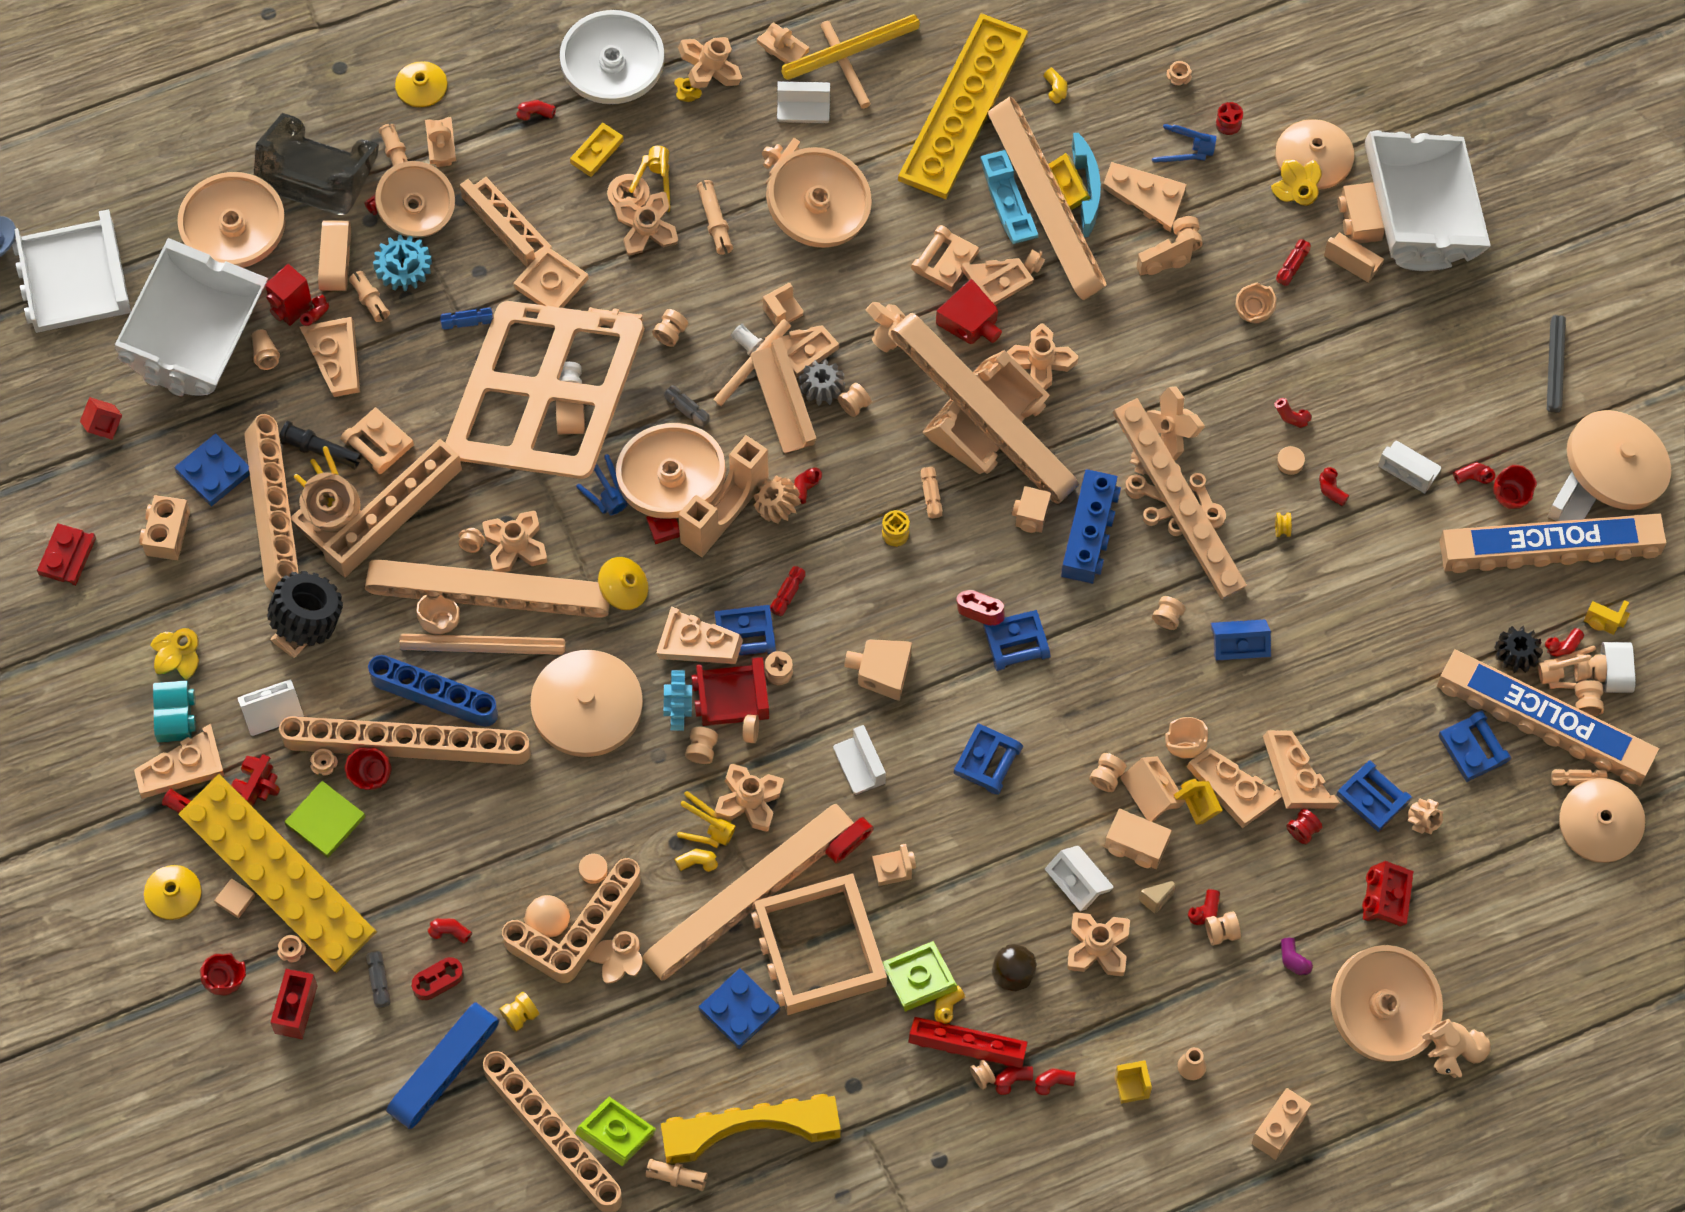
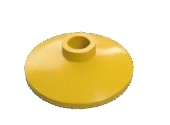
(423, 92)
(616, 588)
(176, 903)

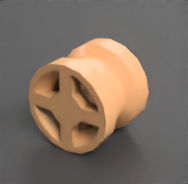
(854, 400)
(1168, 613)
(778, 675)

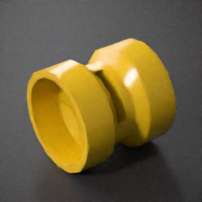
(895, 534)
(519, 1011)

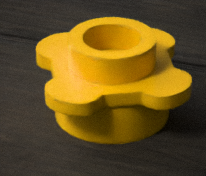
(684, 94)

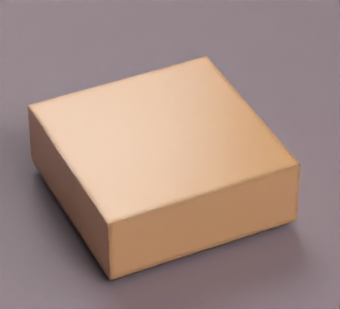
(234, 898)

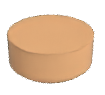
(1290, 460)
(751, 728)
(593, 868)

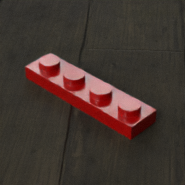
(967, 1042)

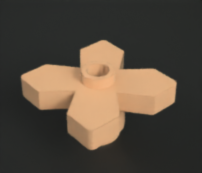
(709, 62)
(653, 212)
(888, 319)
(1043, 356)
(1174, 421)
(514, 541)
(749, 797)
(1098, 944)

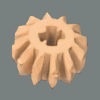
(777, 499)

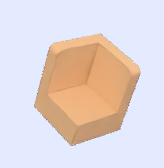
(782, 305)

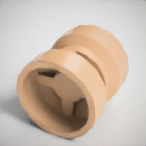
(1185, 223)
(669, 329)
(1591, 669)
(1589, 697)
(701, 745)
(1107, 773)
(1222, 928)

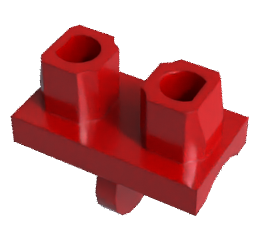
(261, 780)

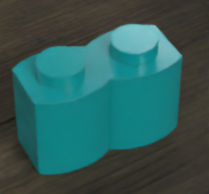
(173, 711)

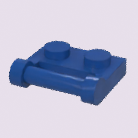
(749, 623)
(1016, 631)
(1466, 750)
(979, 755)
(1368, 801)

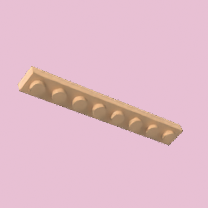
(1179, 498)

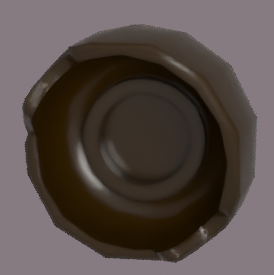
(1014, 967)

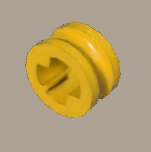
(1283, 524)

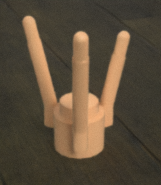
(1552, 670)

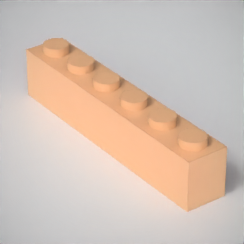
(392, 508)

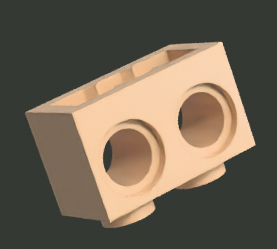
(171, 527)
(1281, 1124)

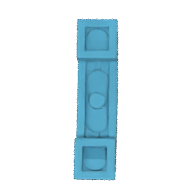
(1084, 158)
(1007, 197)

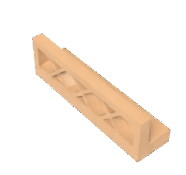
(502, 225)

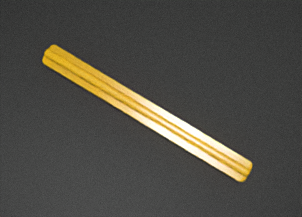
(850, 47)

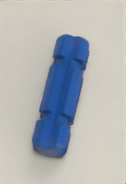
(466, 318)

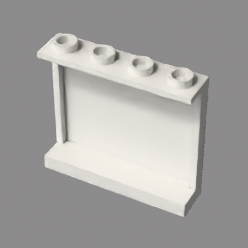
(71, 274)

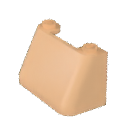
(962, 437)

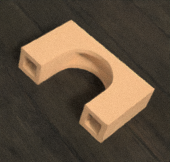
(704, 522)

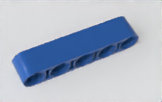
(426, 680)
(442, 1065)

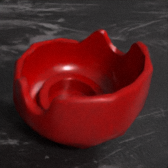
(1514, 487)
(368, 768)
(222, 974)

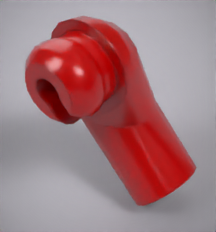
(535, 106)
(315, 313)
(1289, 416)
(1475, 471)
(806, 481)
(1329, 486)
(1565, 647)
(1209, 909)
(451, 926)
(1010, 1075)
(1052, 1077)

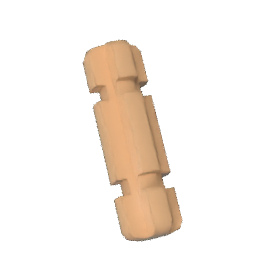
(931, 492)
(1575, 777)

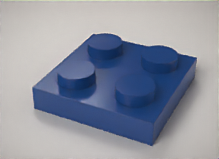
(213, 469)
(739, 1008)

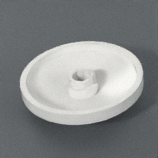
(612, 57)

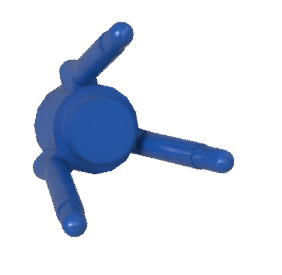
(1202, 143)
(612, 499)

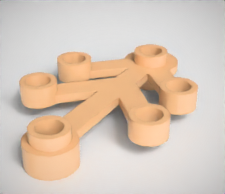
(1164, 513)

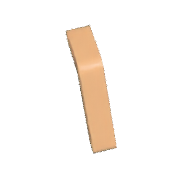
(581, 929)

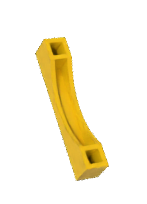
(811, 1119)

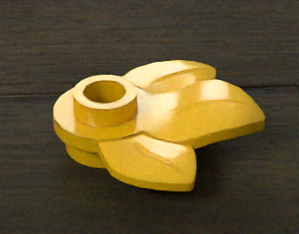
(1295, 179)
(173, 655)

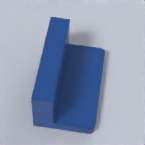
(1241, 639)

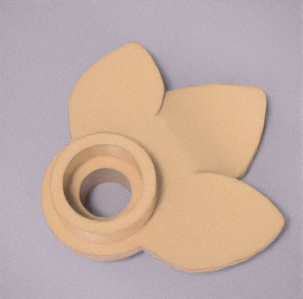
(617, 960)

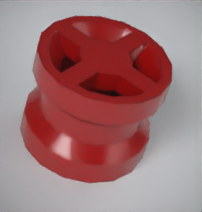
(1232, 112)
(1304, 826)

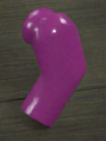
(1292, 960)

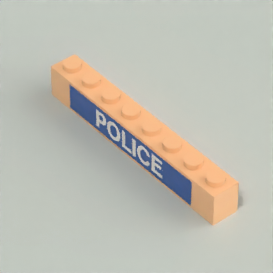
(1552, 543)
(1547, 718)

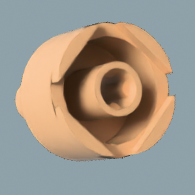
(316, 496)

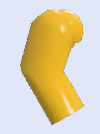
(1058, 84)
(697, 856)
(944, 1005)

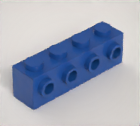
(1089, 526)

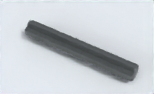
(1556, 363)

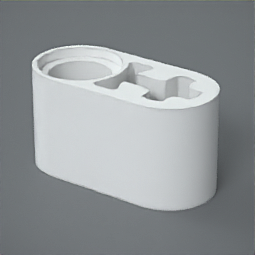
(1620, 667)

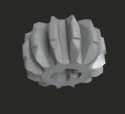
(819, 373)

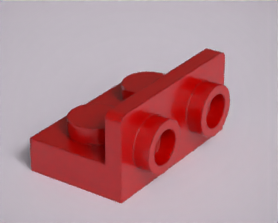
(1388, 893)

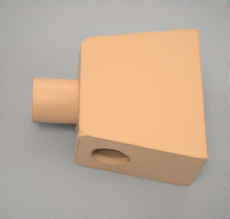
(882, 666)

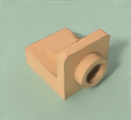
(894, 866)

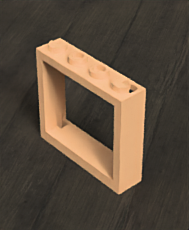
(796, 1003)

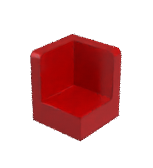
(100, 418)

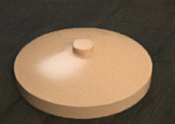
(818, 197)
(232, 218)
(1619, 460)
(669, 466)
(586, 703)
(1386, 1003)

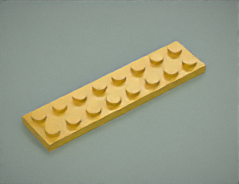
(963, 106)
(277, 873)

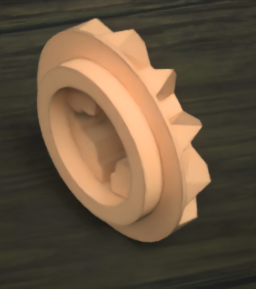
(623, 183)

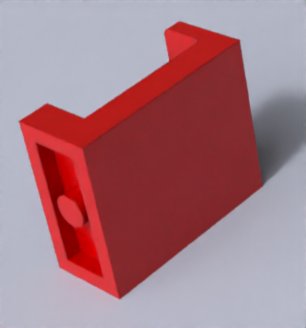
(731, 693)

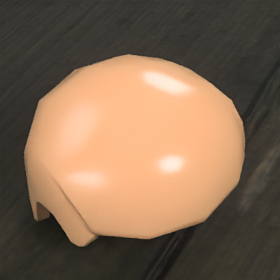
(1256, 303)
(438, 614)
(1187, 737)
(547, 915)

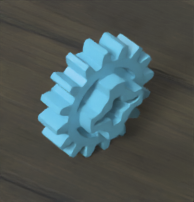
(389, 260)
(677, 700)

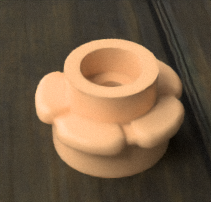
(1182, 68)
(1034, 261)
(471, 540)
(323, 755)
(291, 941)

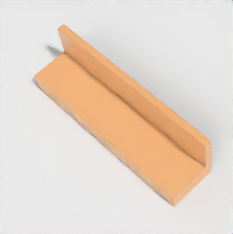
(783, 397)

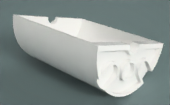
(1426, 199)
(188, 320)

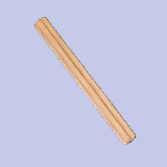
(483, 644)

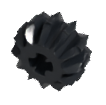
(1508, 651)

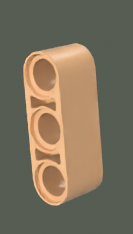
(334, 255)

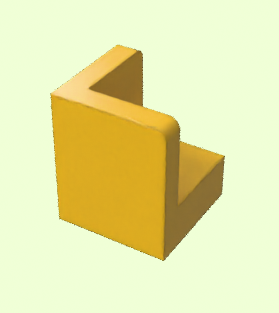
(1133, 1081)

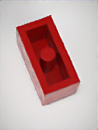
(288, 295)
(294, 1004)

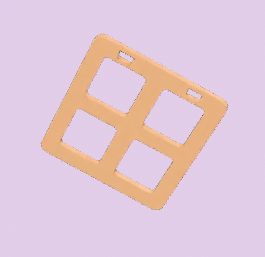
(545, 389)

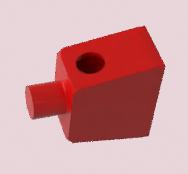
(969, 315)

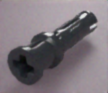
(308, 441)

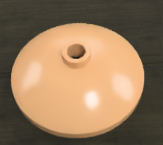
(1333, 156)
(416, 184)
(1588, 833)

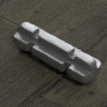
(687, 406)
(378, 979)

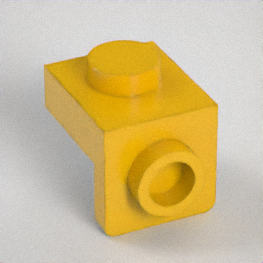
(1605, 619)
(1200, 800)

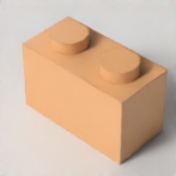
(1361, 213)
(1137, 839)

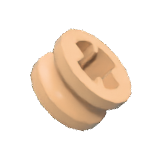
(982, 1074)

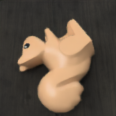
(1455, 1040)

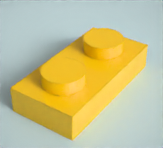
(596, 149)
(1069, 181)

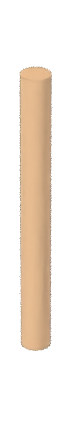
(846, 67)
(748, 366)

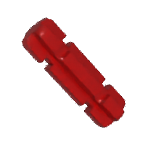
(1293, 262)
(787, 591)

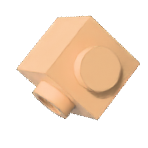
(1032, 509)

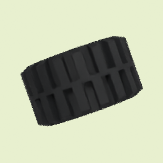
(301, 624)

